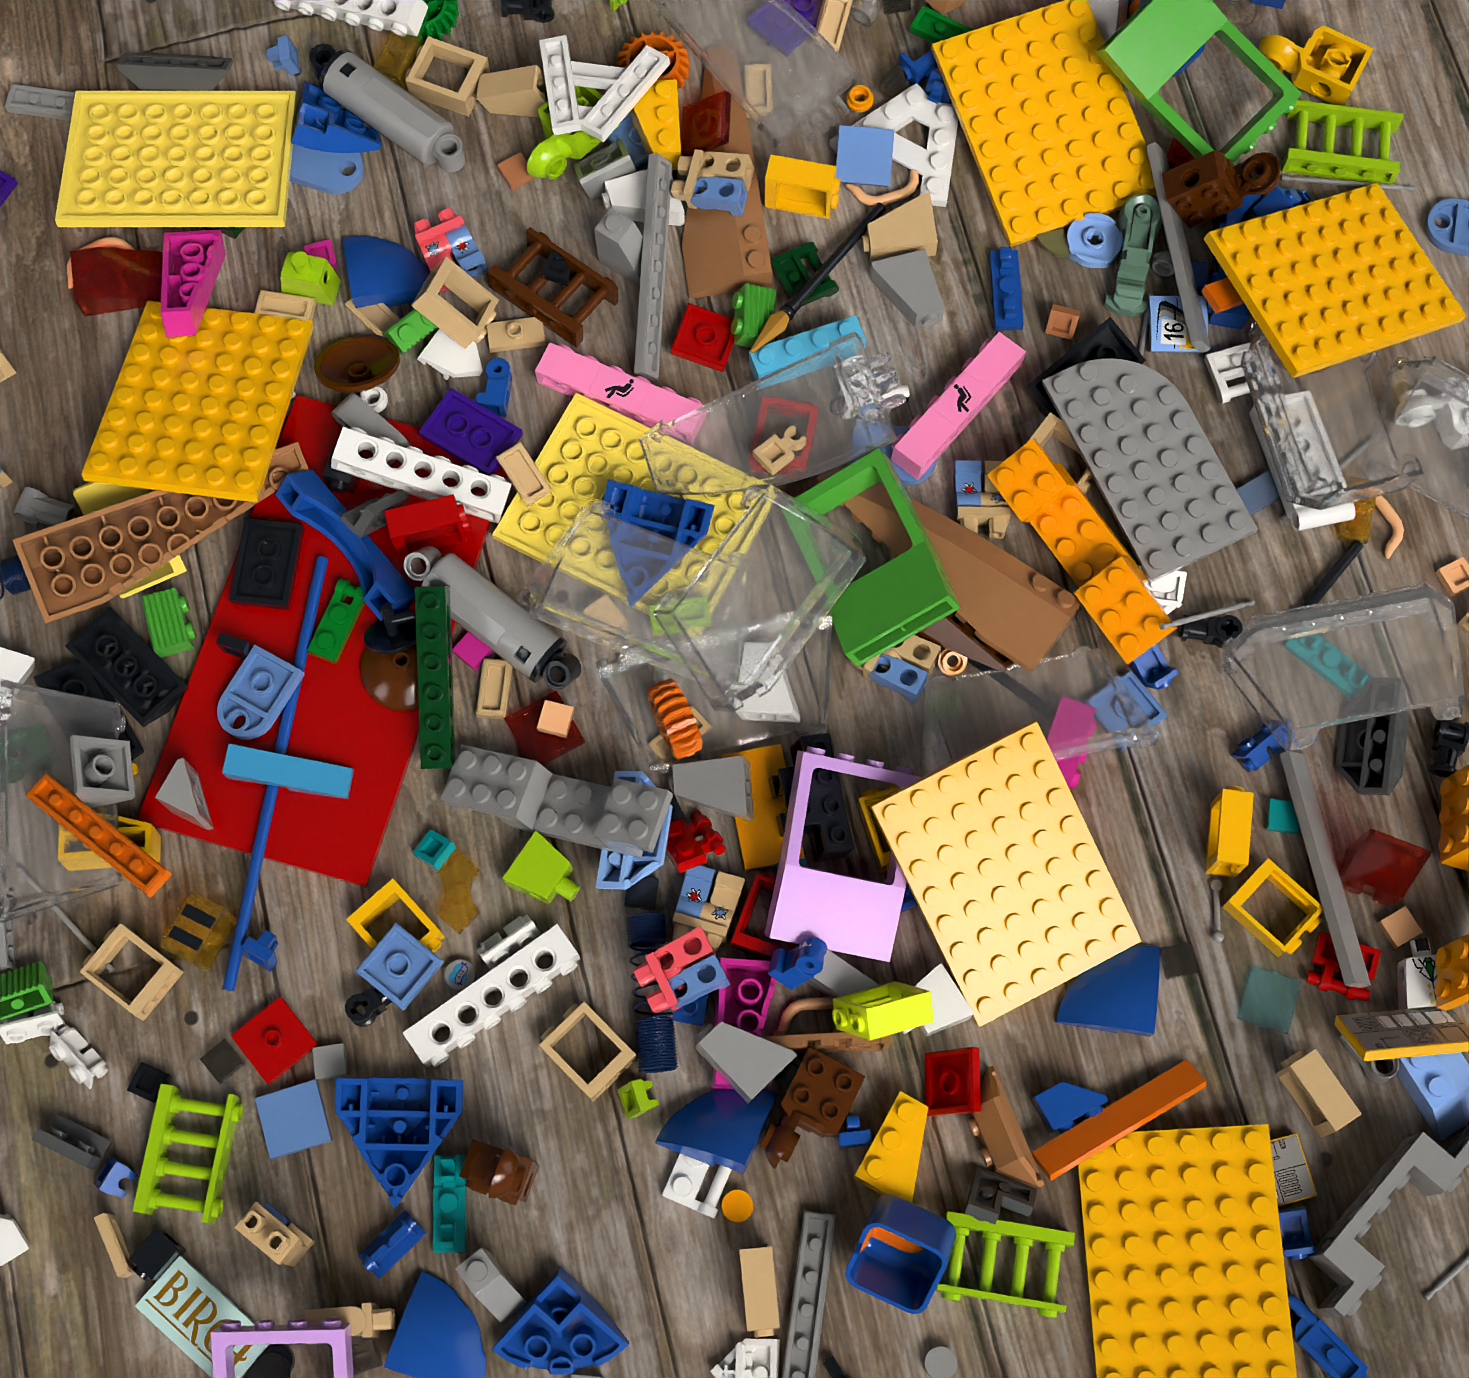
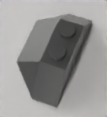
(174, 71)
(1373, 753)

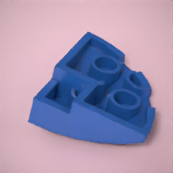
(328, 127)
(382, 272)
(1116, 994)
(719, 1128)
(561, 1330)
(437, 1335)

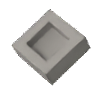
(330, 1061)

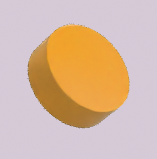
(737, 1206)

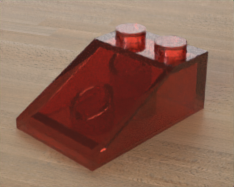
(115, 279)
(1381, 866)

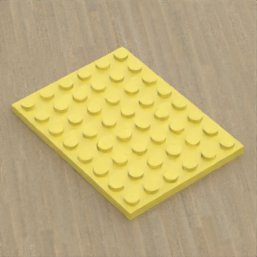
(177, 159)
(577, 462)

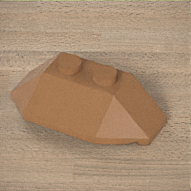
(1001, 1135)

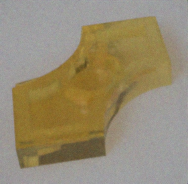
(458, 905)

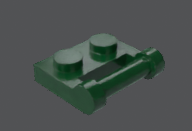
(793, 274)

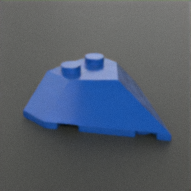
(663, 514)
(398, 1123)

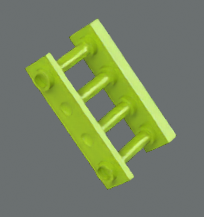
(1339, 166)
(164, 1133)
(1023, 1236)

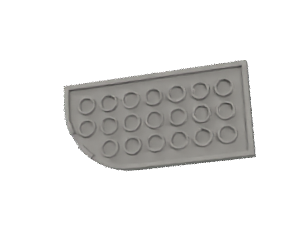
(1150, 462)

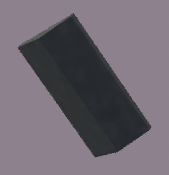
(1102, 343)
(127, 667)
(77, 680)

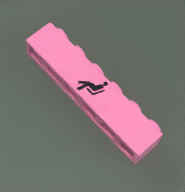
(610, 386)
(957, 406)

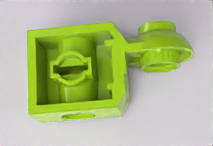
(550, 156)

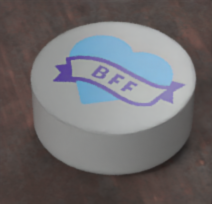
(459, 975)

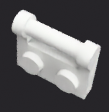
(1226, 366)
(687, 1180)

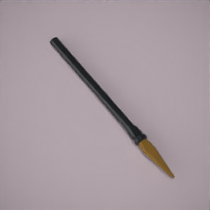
(778, 321)

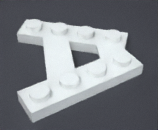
(623, 85)
(937, 160)

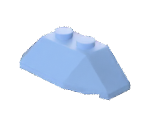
(622, 870)
(1438, 1089)

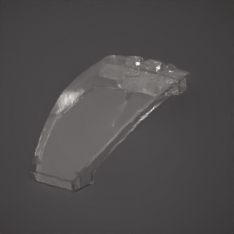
(766, 61)
(827, 398)

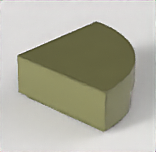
(1054, 243)

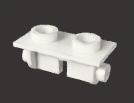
(497, 950)
(41, 1024)
(68, 1048)

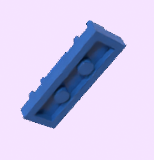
(1006, 289)

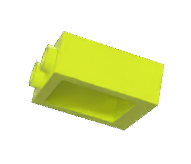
(883, 1010)

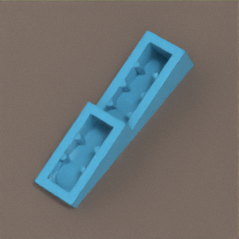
(287, 771)

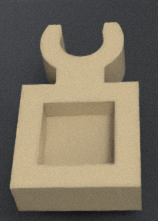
(777, 452)

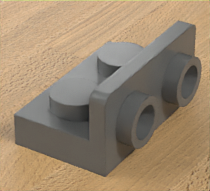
(371, 514)
(74, 1142)

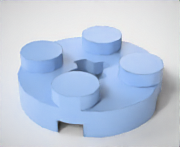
(1094, 255)

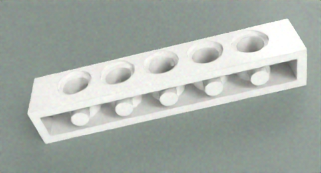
(398, 16)
(384, 449)
(422, 1034)

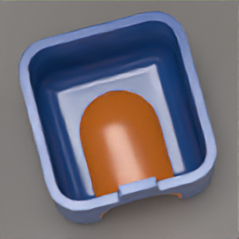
(901, 1254)

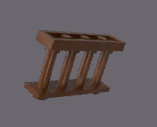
(548, 311)

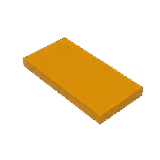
(761, 838)

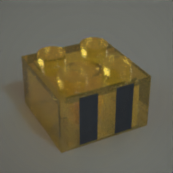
(198, 932)

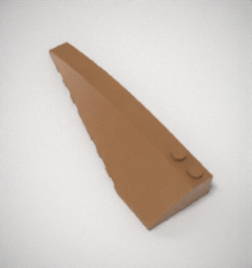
(722, 248)
(117, 546)
(997, 593)

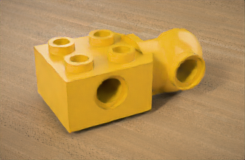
(1324, 67)

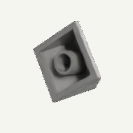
(603, 165)
(101, 770)
(184, 795)

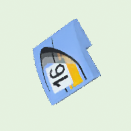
(1168, 324)

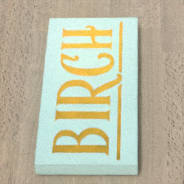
(189, 1309)

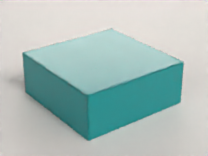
(1281, 817)
(434, 849)

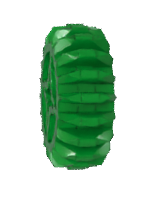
(439, 18)

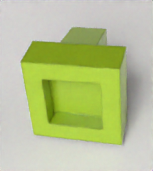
(635, 1099)

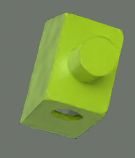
(309, 277)
(541, 872)

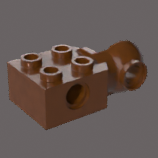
(1216, 186)
(814, 1102)
(498, 1172)

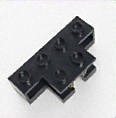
(826, 810)

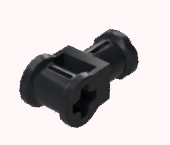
(530, 8)
(1212, 629)
(1449, 742)
(373, 1003)

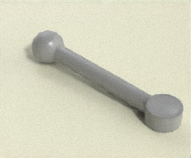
(1215, 887)

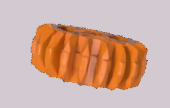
(674, 50)
(674, 718)

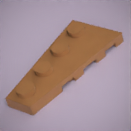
(828, 1042)

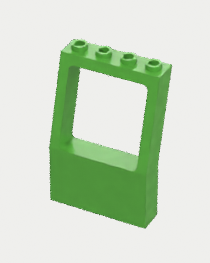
(1162, 39)
(898, 595)

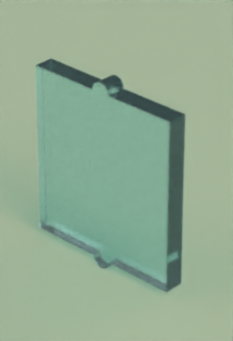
(1269, 1000)

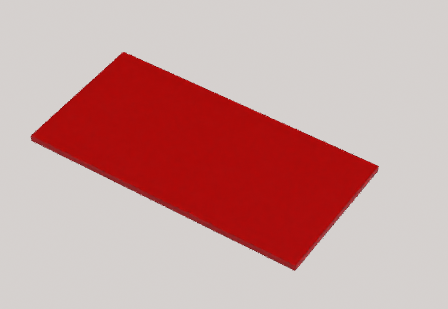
(334, 712)

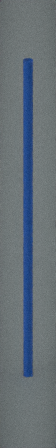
(271, 791)

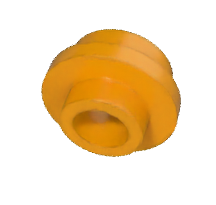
(859, 92)
(955, 668)

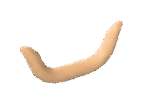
(889, 197)
(104, 242)
(1394, 520)
(793, 1008)

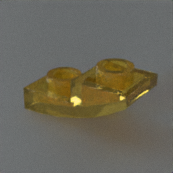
(1360, 526)

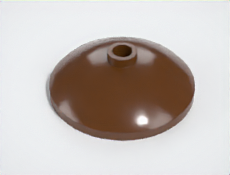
(357, 363)
(389, 683)

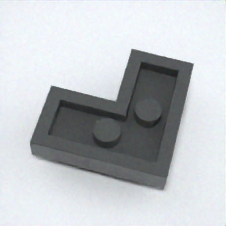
(992, 1191)

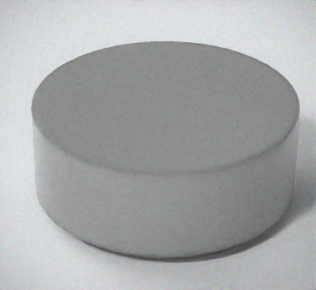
(940, 1362)

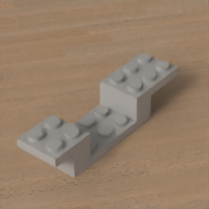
(533, 799)
(1348, 1262)

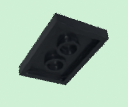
(266, 563)

